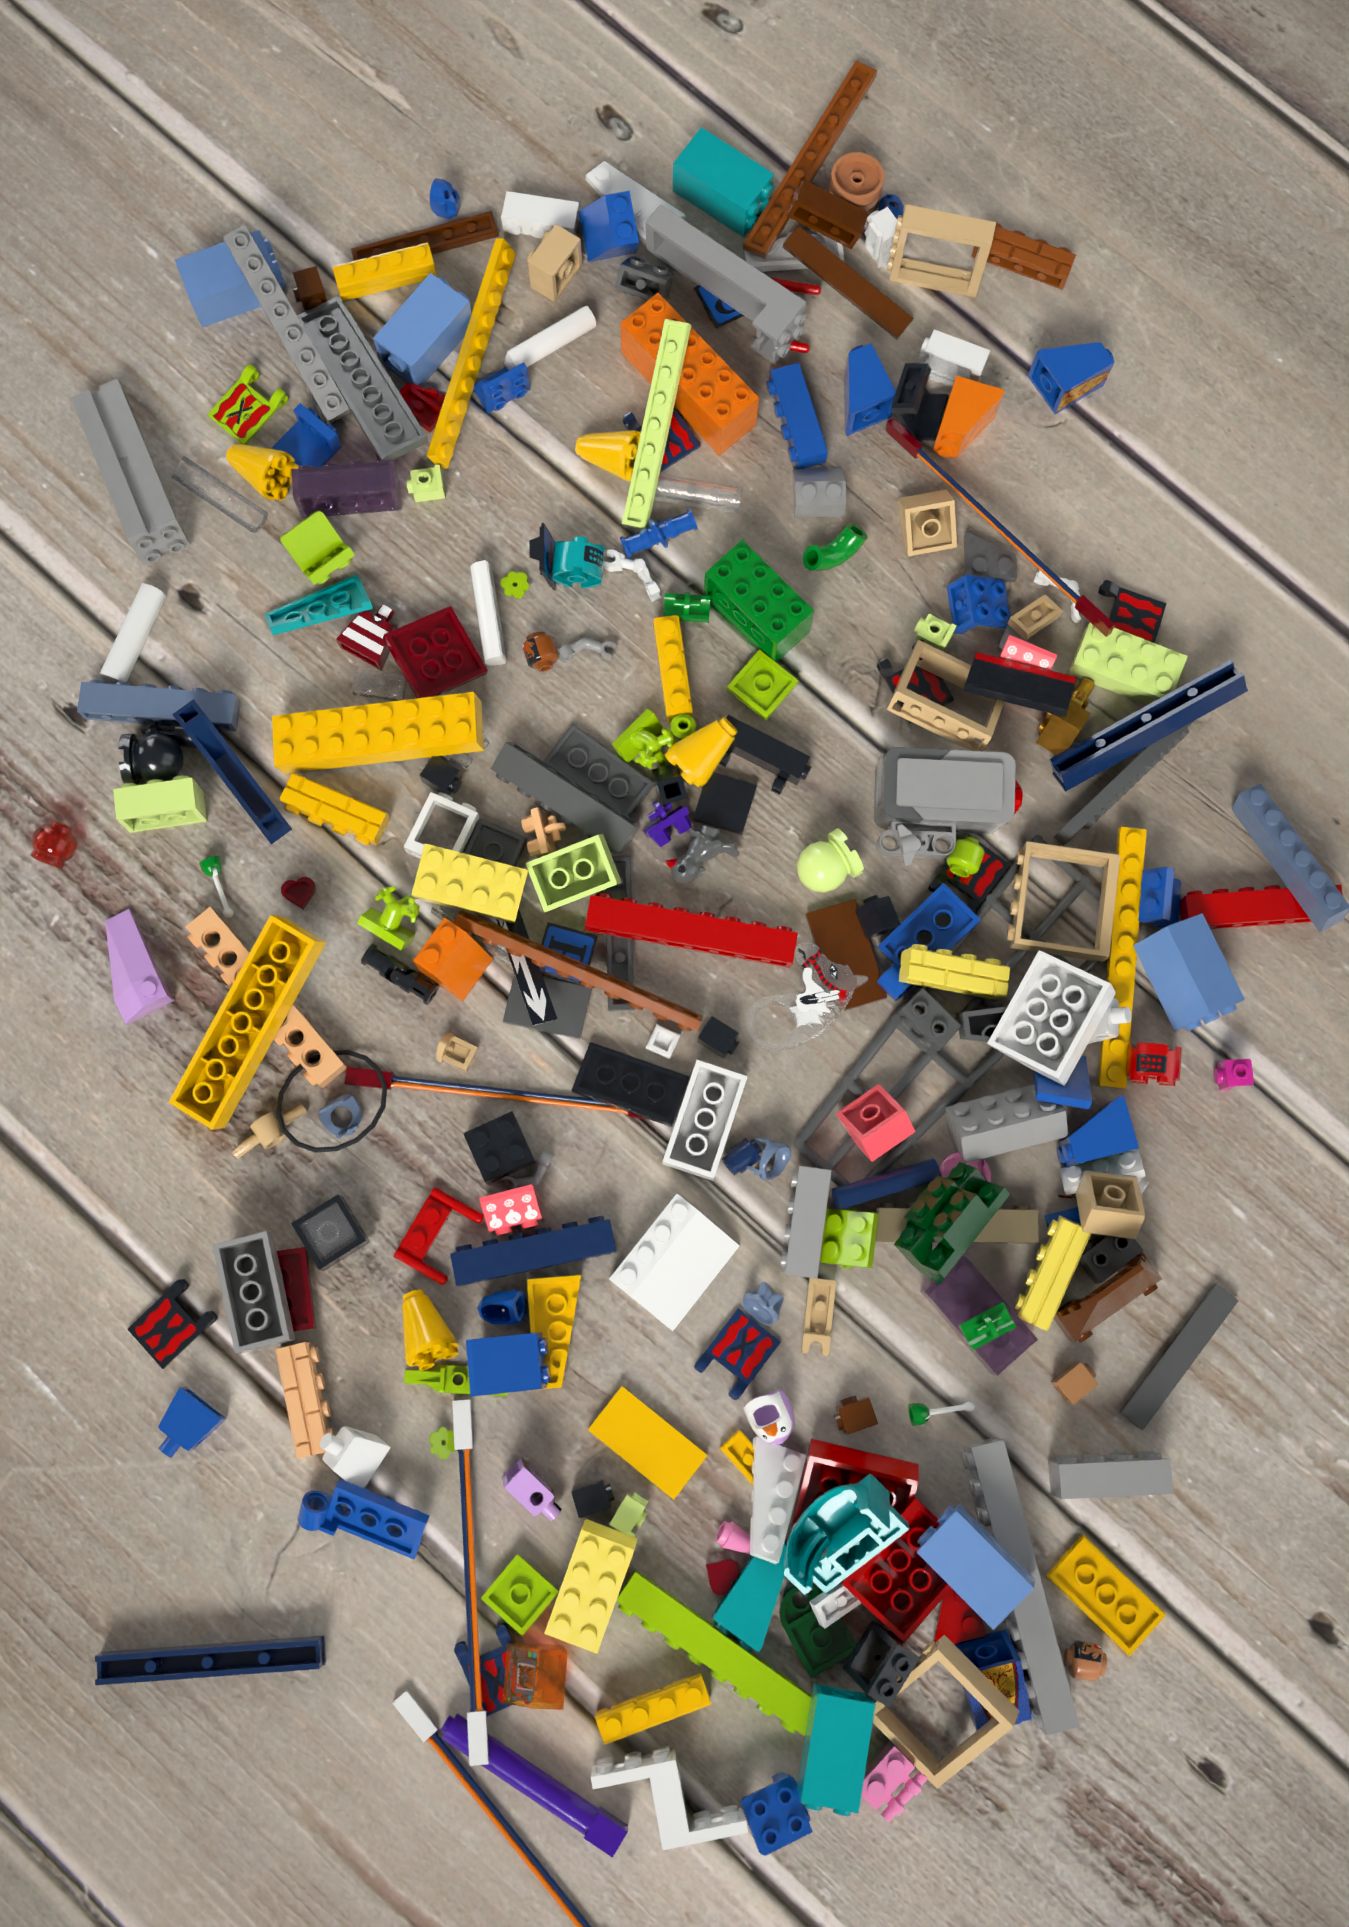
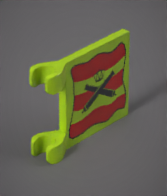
(244, 410)

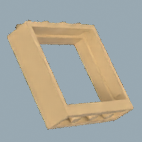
(945, 227)
(934, 716)
(1110, 866)
(1001, 1709)

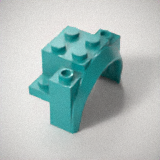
(852, 1525)

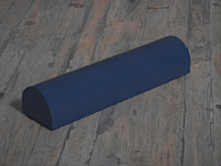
(885, 1184)

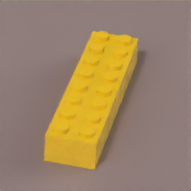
(378, 733)
(247, 1022)

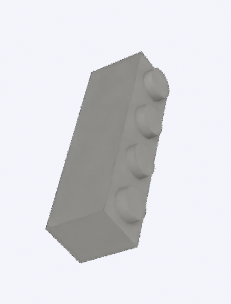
(808, 1221)

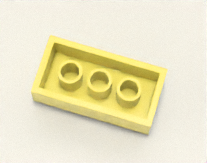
(469, 883)
(591, 1586)

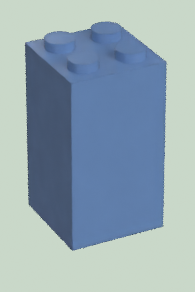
(217, 283)
(423, 330)
(1189, 973)
(975, 1565)

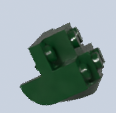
(953, 1214)

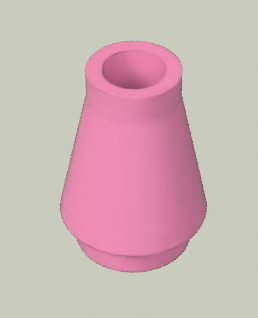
(733, 1537)

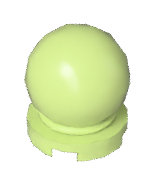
(826, 864)

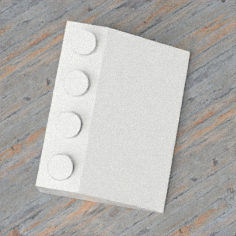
(1052, 1017)
(674, 1262)

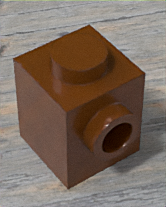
(309, 288)
(855, 1415)

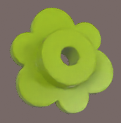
(518, 579)
(447, 1438)

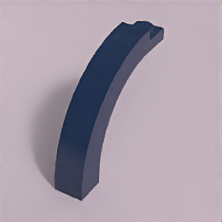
(232, 771)

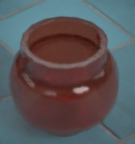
(53, 844)

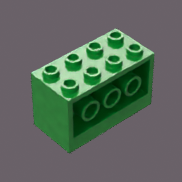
(758, 602)

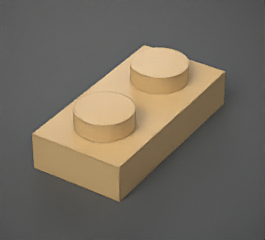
(1035, 617)

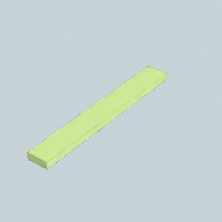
(656, 423)

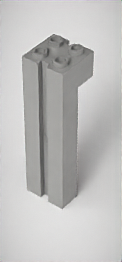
(770, 306)
(129, 472)

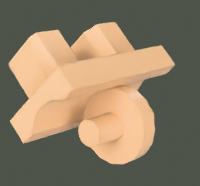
(546, 829)

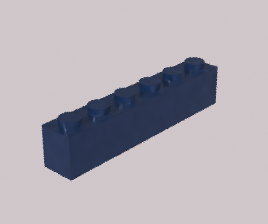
(532, 1252)

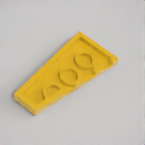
(552, 1313)

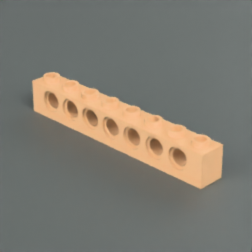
(330, 1065)

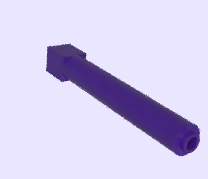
(594, 1823)

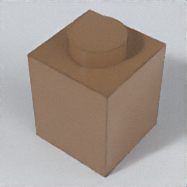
(1075, 1382)

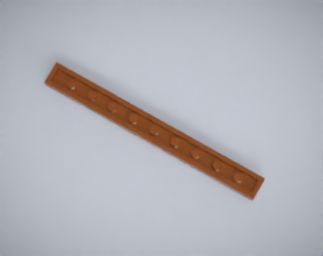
(810, 158)
(568, 967)

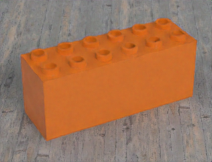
(708, 390)

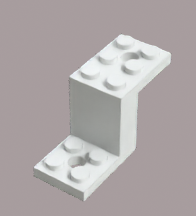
(669, 1798)

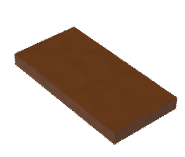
(843, 942)

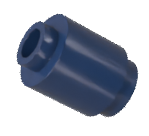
(741, 1155)

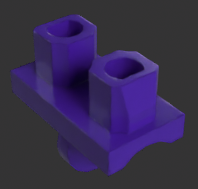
(676, 817)

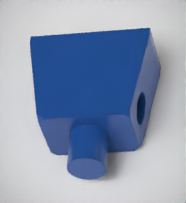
(188, 1422)

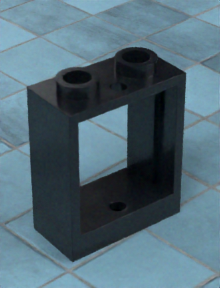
(863, 1663)

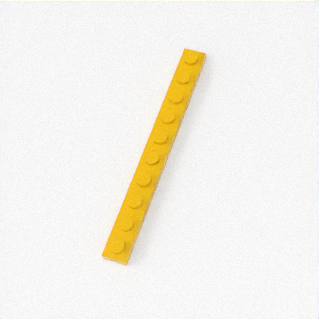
(471, 354)
(1122, 956)

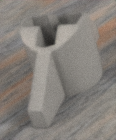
(908, 844)

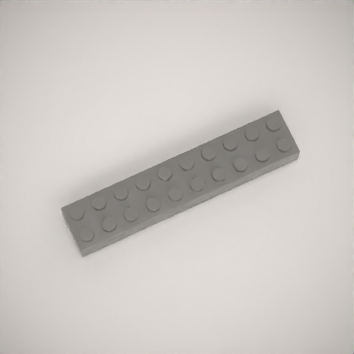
(1030, 1620)

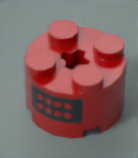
(1153, 1062)

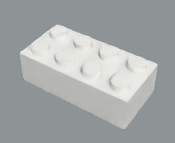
(704, 1120)

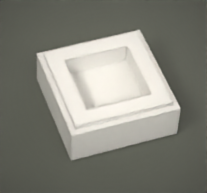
(663, 1041)

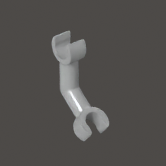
(568, 651)
(542, 1165)

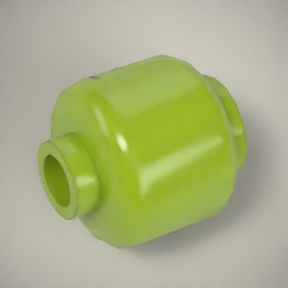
(966, 857)

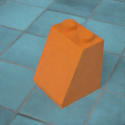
(967, 414)
(452, 959)

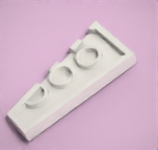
(780, 259)

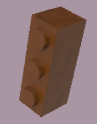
(827, 214)

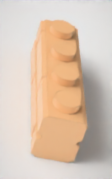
(304, 1397)

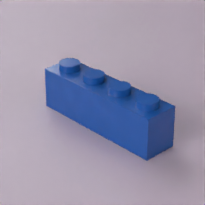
(797, 416)

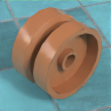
(858, 180)

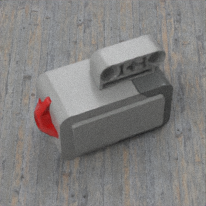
(943, 795)

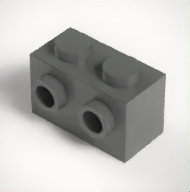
(643, 280)
(931, 1017)
(1109, 1255)

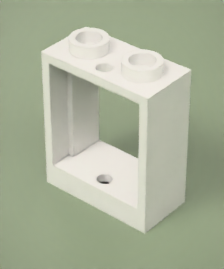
(443, 800)

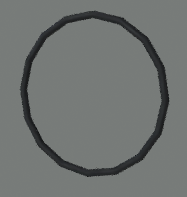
(350, 1142)

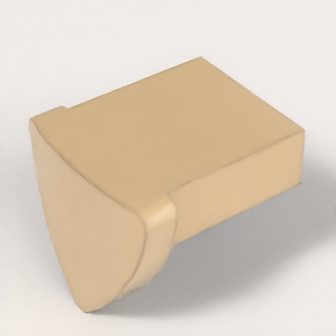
(455, 1051)

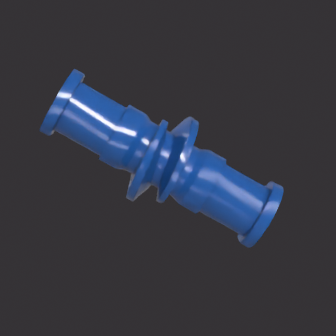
(659, 533)

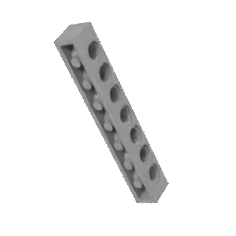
(286, 324)

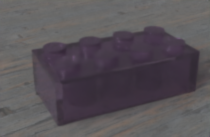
(347, 488)
(966, 1295)

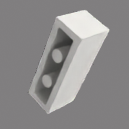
(538, 214)

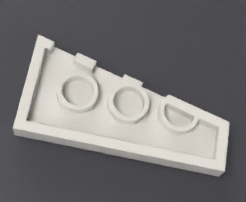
(609, 180)
(774, 1491)

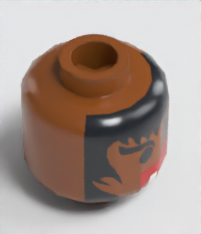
(540, 651)

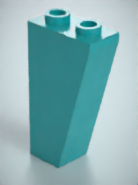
(751, 1602)

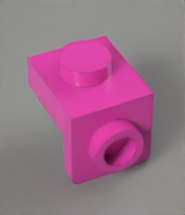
(1233, 1073)

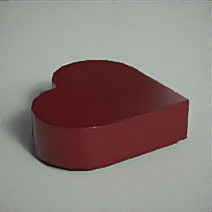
(298, 891)
(721, 1575)

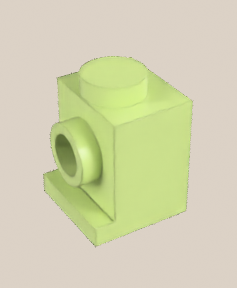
(432, 489)
(937, 640)
(629, 1514)

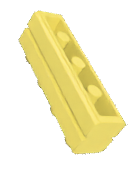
(954, 973)
(1053, 1272)

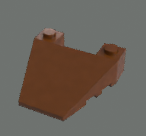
(1083, 1314)

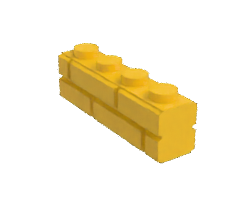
(384, 272)
(672, 667)
(335, 809)
(652, 1708)

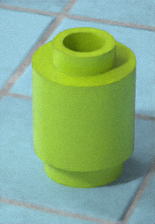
(682, 721)

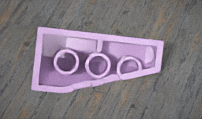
(134, 973)

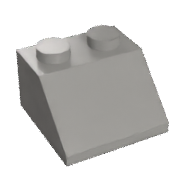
(819, 492)

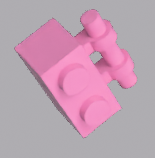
(884, 1775)

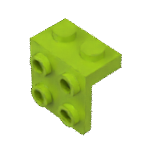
(316, 548)

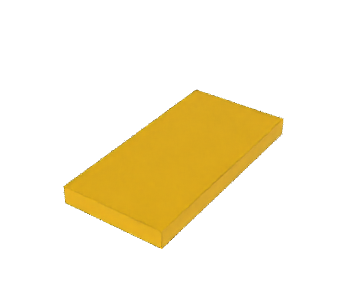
(647, 1442)
(1105, 1594)

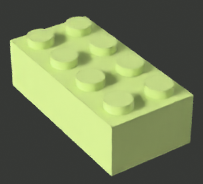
(1127, 664)

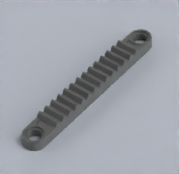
(1120, 785)

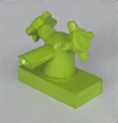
(642, 740)
(387, 924)

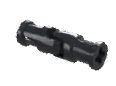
(403, 976)

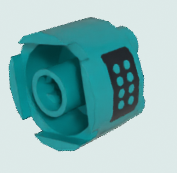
(578, 563)

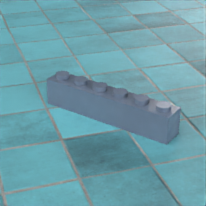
(151, 704)
(1290, 858)

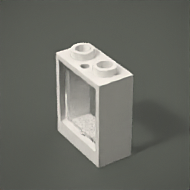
(952, 357)

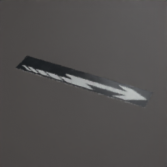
(530, 979)

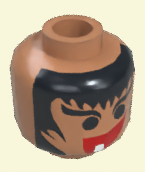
(1085, 1661)

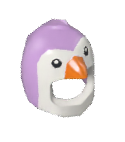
(771, 1416)

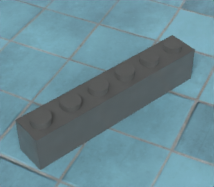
(564, 796)

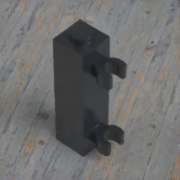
(768, 754)

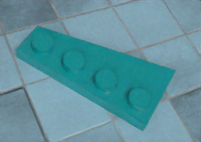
(323, 605)

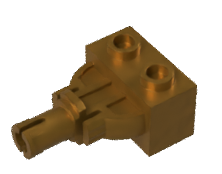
(1061, 731)

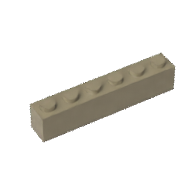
(1005, 1227)

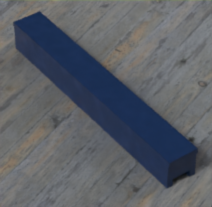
(1148, 725)
(210, 1660)

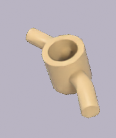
(268, 1131)

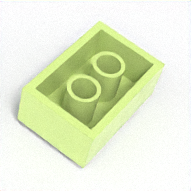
(159, 804)
(573, 872)

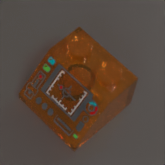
(535, 1675)

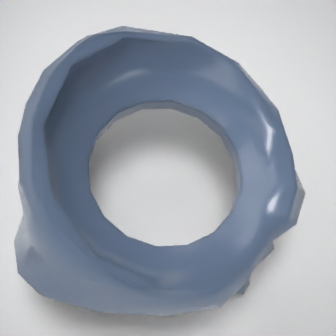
(346, 1101)
(782, 1157)
(763, 1304)

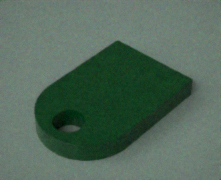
(815, 1645)

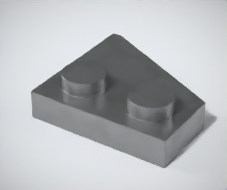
(988, 559)

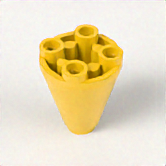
(610, 451)
(263, 469)
(702, 751)
(425, 1332)

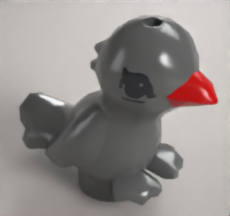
(702, 847)

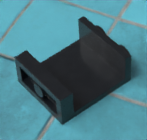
(915, 406)

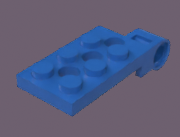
(923, 920)
(327, 1514)

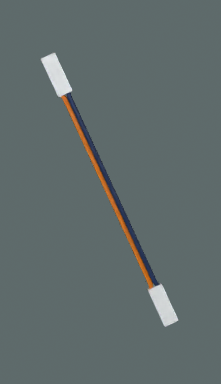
(475, 1719)
(424, 1728)

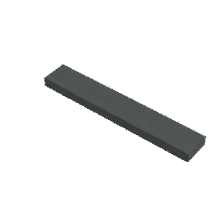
(618, 948)
(1178, 1356)

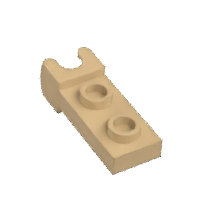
(818, 1314)

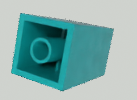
(722, 182)
(835, 1749)

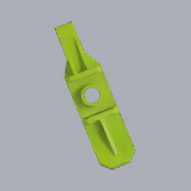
(441, 1379)

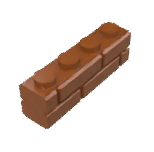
(1029, 257)

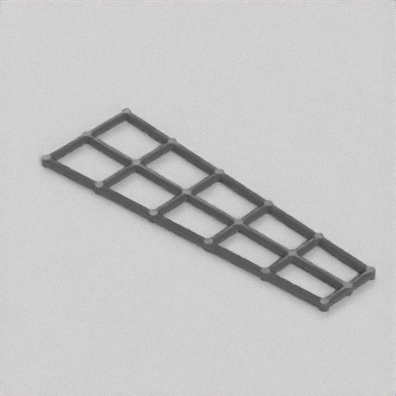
(965, 1082)

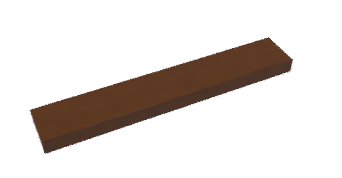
(439, 237)
(847, 282)

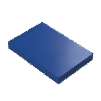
(1074, 1093)

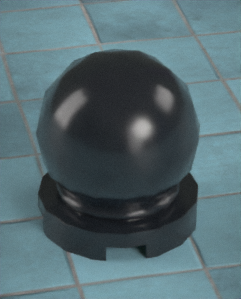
(149, 758)

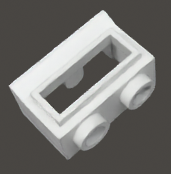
(880, 235)

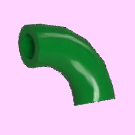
(835, 552)

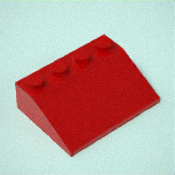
(837, 1465)
(898, 1581)

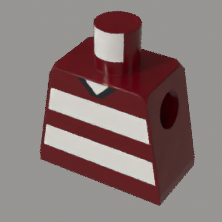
(365, 636)

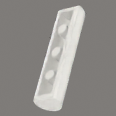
(551, 338)
(488, 613)
(133, 634)

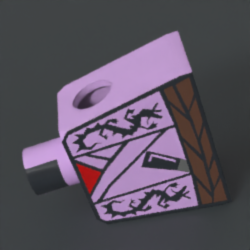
(522, 1482)

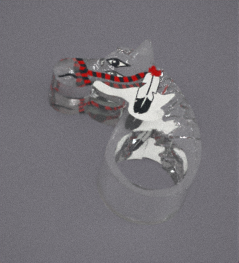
(825, 996)

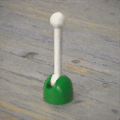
(212, 867)
(920, 1414)

